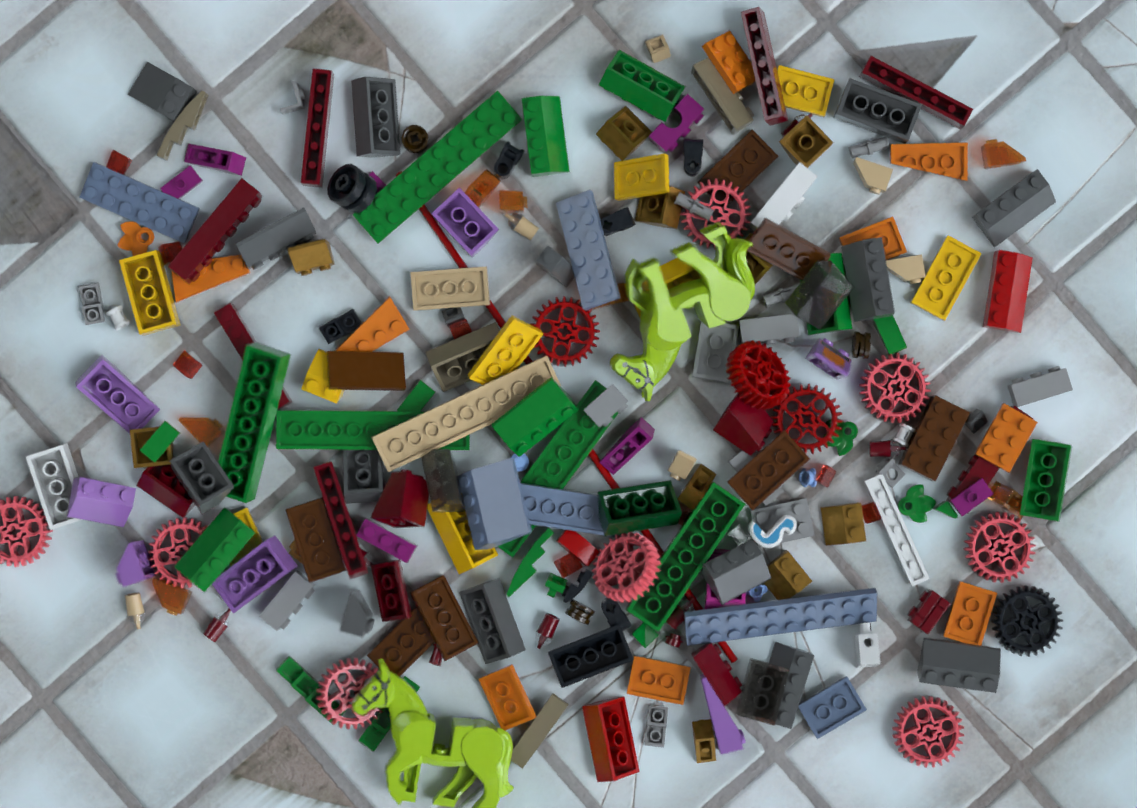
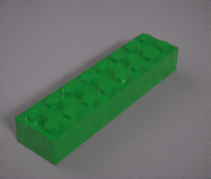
(252, 418)
(686, 555)

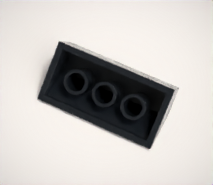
(590, 656)

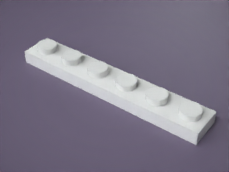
(897, 530)

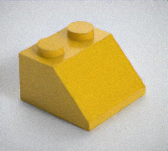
(317, 379)

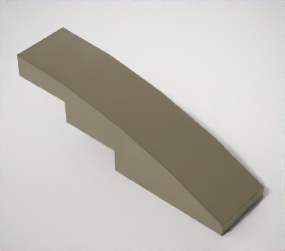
(187, 119)
(538, 730)

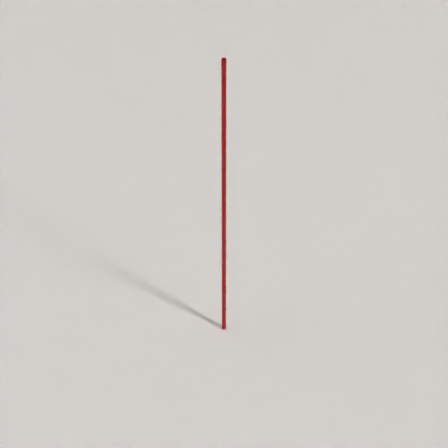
(593, 456)

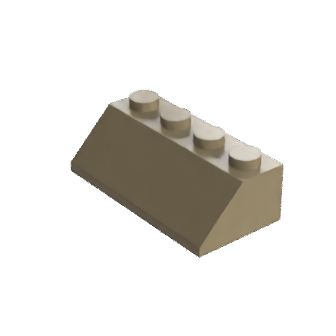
(724, 101)
(456, 358)

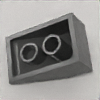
(162, 91)
(362, 476)

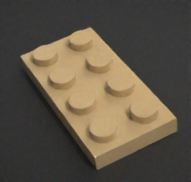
(450, 288)

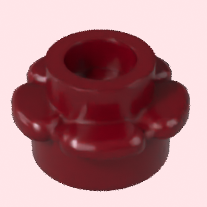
(673, 640)

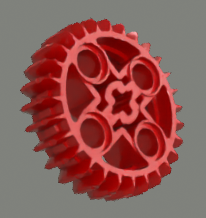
(573, 333)
(758, 375)
(818, 396)

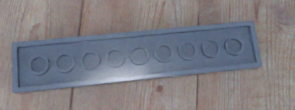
(780, 616)

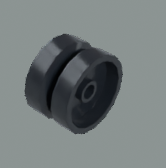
(351, 188)

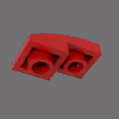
(578, 546)

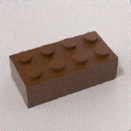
(934, 438)

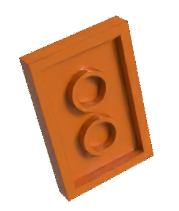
(730, 61)
(887, 230)
(1006, 437)
(969, 614)
(658, 680)
(507, 697)

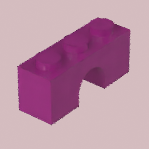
(689, 112)
(386, 540)

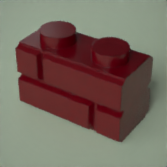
(928, 611)

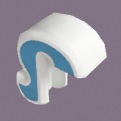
(774, 534)

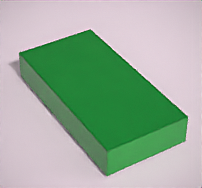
(417, 398)
(160, 441)

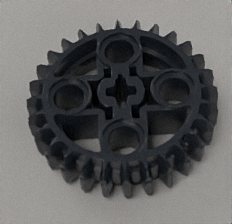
(1019, 616)

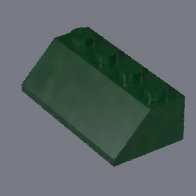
(638, 508)

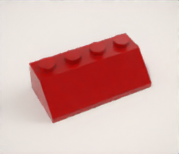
(1007, 291)
(610, 739)

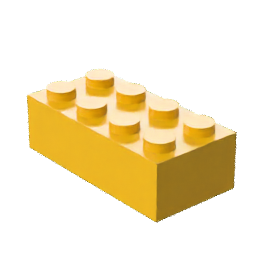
(149, 292)

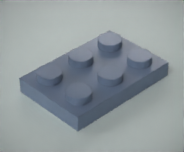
(832, 707)

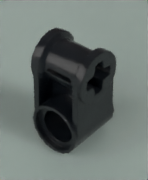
(693, 153)
(508, 157)
(619, 221)
(615, 616)

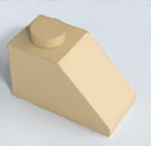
(873, 175)
(907, 268)
(681, 465)

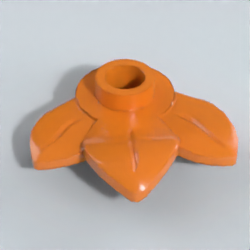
(133, 238)

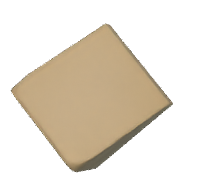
(658, 49)

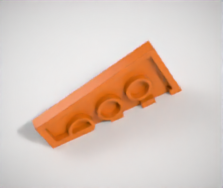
(936, 158)
(216, 273)
(376, 330)

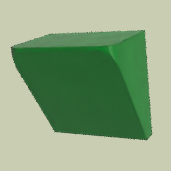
(946, 509)

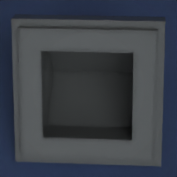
(453, 315)
(976, 420)

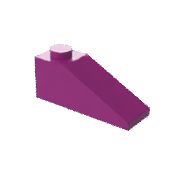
(215, 159)
(628, 445)

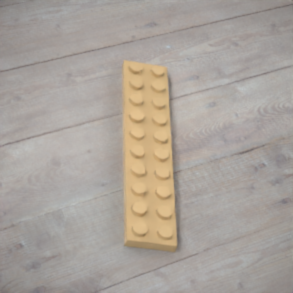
(460, 415)

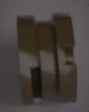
(415, 139)
(861, 345)
(578, 613)

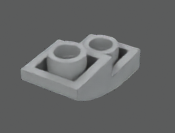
(92, 303)
(656, 726)

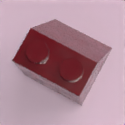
(744, 425)
(403, 501)

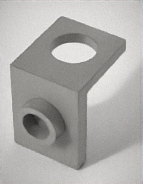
(300, 97)
(887, 464)

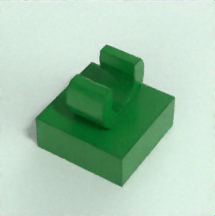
(556, 584)

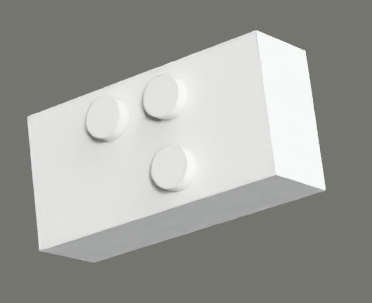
(786, 197)
(53, 477)

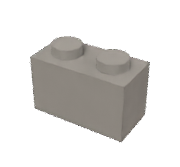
(606, 406)

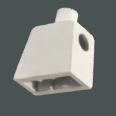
(866, 655)

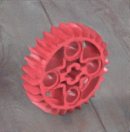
(728, 190)
(876, 406)
(25, 533)
(1008, 547)
(159, 563)
(626, 567)
(343, 694)
(936, 733)

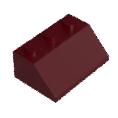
(166, 488)
(391, 591)
(717, 672)

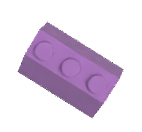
(465, 222)
(100, 501)
(134, 564)

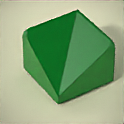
(645, 635)

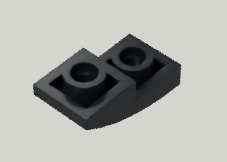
(340, 326)
(573, 590)

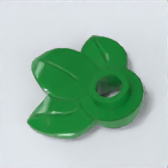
(843, 442)
(919, 504)

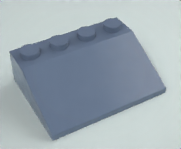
(494, 504)

